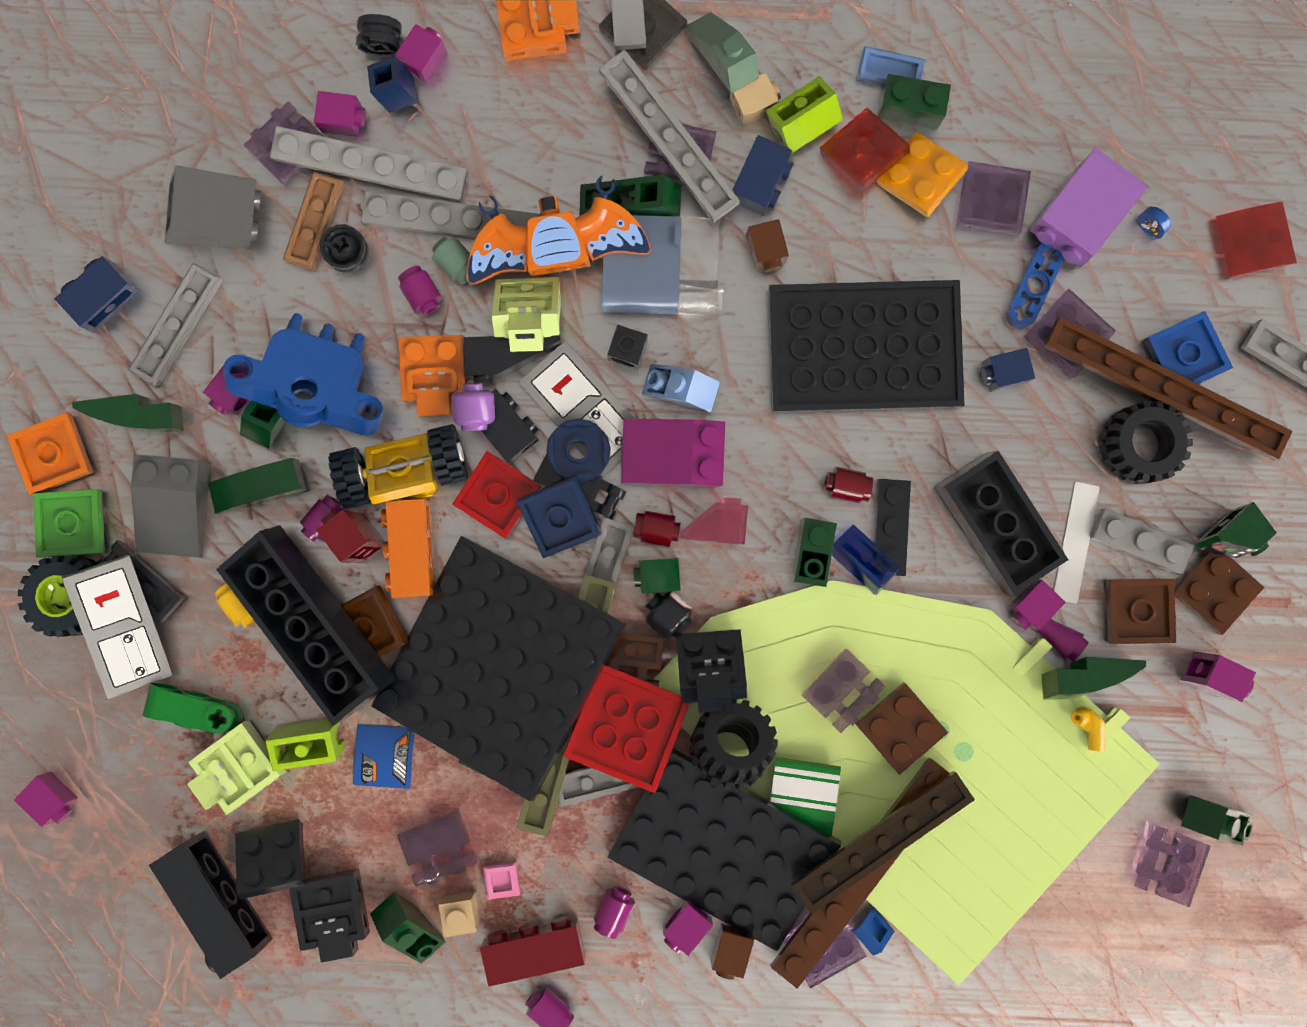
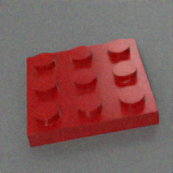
(627, 729)

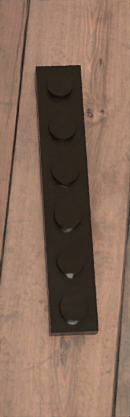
(882, 841)

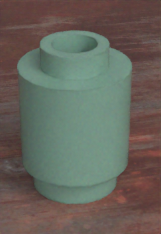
(452, 258)

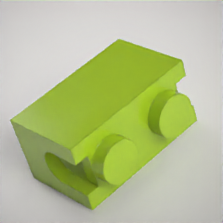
(805, 114)
(305, 744)

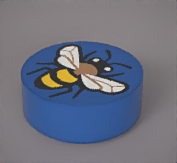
(1154, 222)

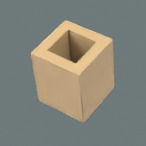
(754, 99)
(459, 914)

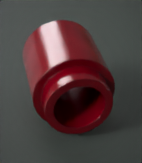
(848, 485)
(656, 528)

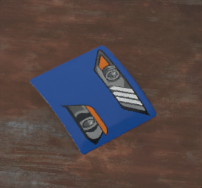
(383, 756)

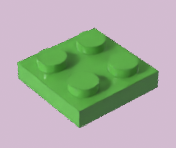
(68, 523)

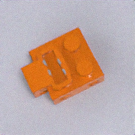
(536, 27)
(431, 372)

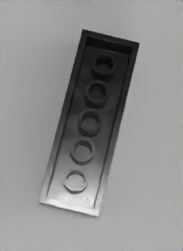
(305, 623)

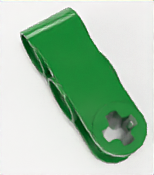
(190, 709)

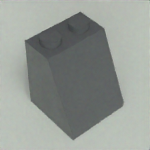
(211, 209)

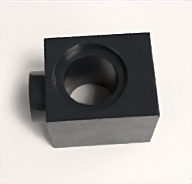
(627, 347)

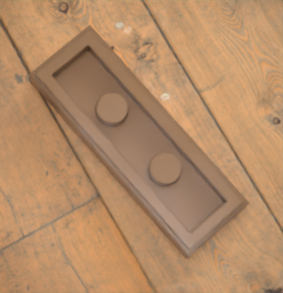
(313, 220)

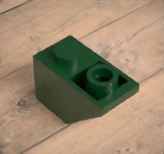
(814, 551)
(657, 575)
(1217, 821)
(406, 928)

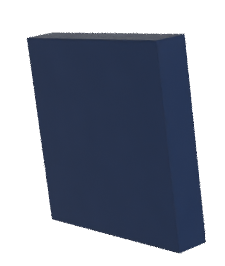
(559, 516)

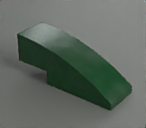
(133, 413)
(257, 485)
(1088, 676)

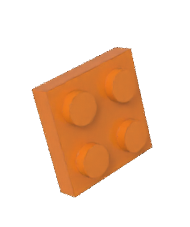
(50, 453)

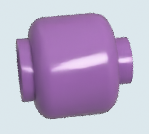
(473, 407)

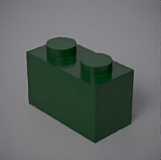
(913, 101)

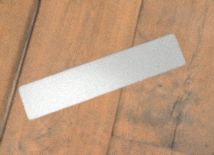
(1076, 541)

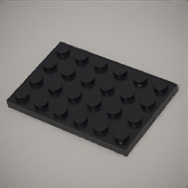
(866, 346)
(722, 850)

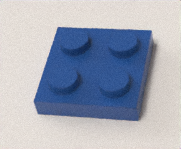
(1190, 349)

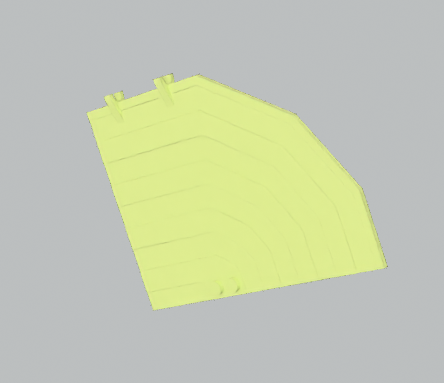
(1029, 772)

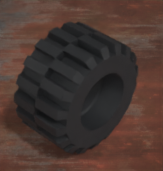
(1170, 436)
(719, 764)

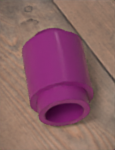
(419, 290)
(313, 518)
(613, 912)
(548, 1009)

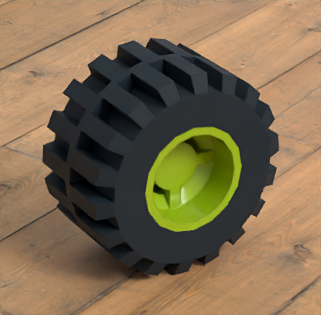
(46, 596)

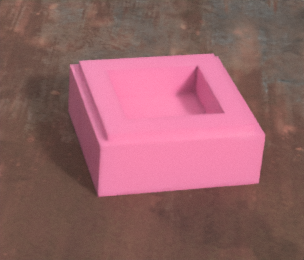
(502, 880)

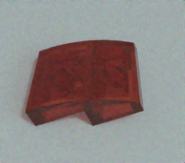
(1256, 239)

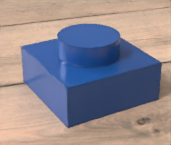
(873, 931)

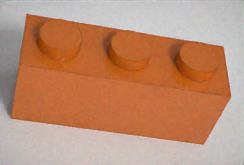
(408, 548)

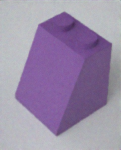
(1088, 207)

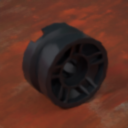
(378, 34)
(351, 260)

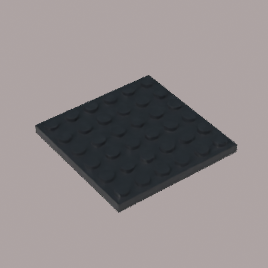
(498, 667)

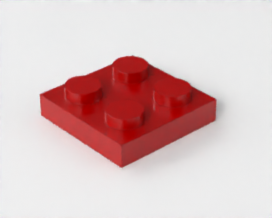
(492, 494)

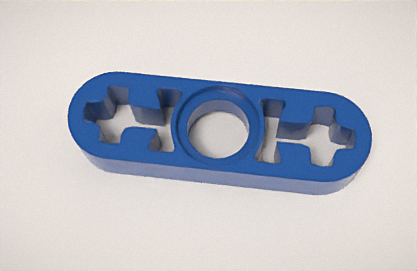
(1033, 309)

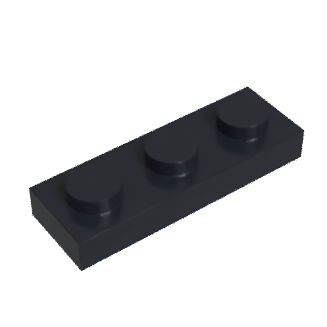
(893, 519)

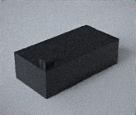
(1001, 523)
(208, 904)

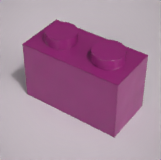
(1219, 676)

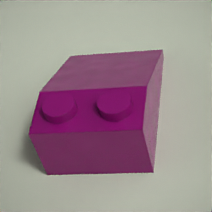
(673, 452)

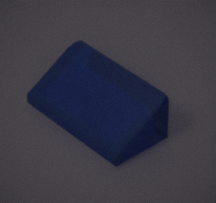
(864, 559)

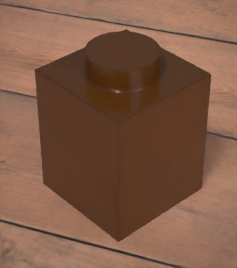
(767, 245)
(731, 952)

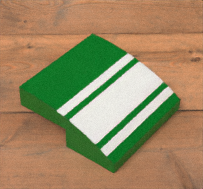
(807, 791)

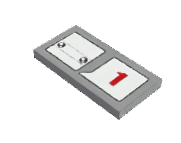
(571, 390)
(117, 626)

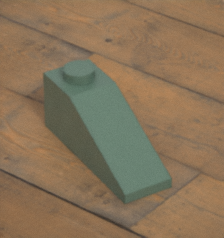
(724, 50)

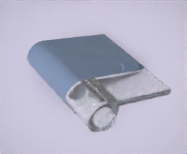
(673, 277)

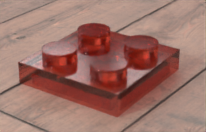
(864, 149)

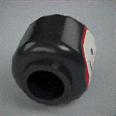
(668, 614)

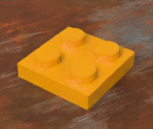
(923, 175)

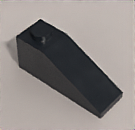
(491, 357)

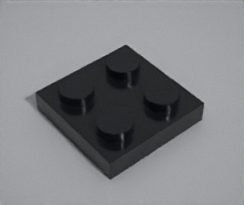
(269, 859)

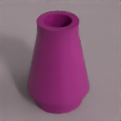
(1064, 639)

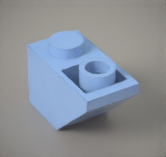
(681, 387)

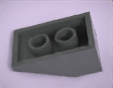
(169, 504)

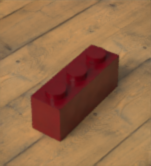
(350, 536)
(532, 951)

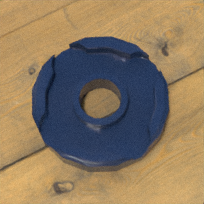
(582, 432)

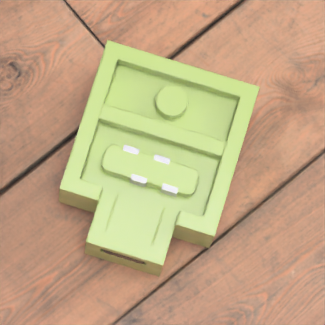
(526, 311)
(232, 769)

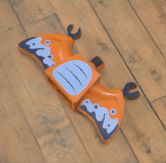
(554, 239)

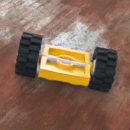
(398, 467)

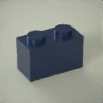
(761, 174)
(96, 293)

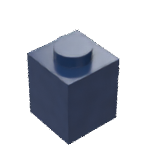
(392, 84)
(1007, 370)

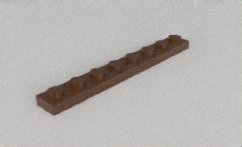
(1168, 387)
(826, 923)

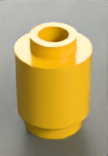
(233, 607)

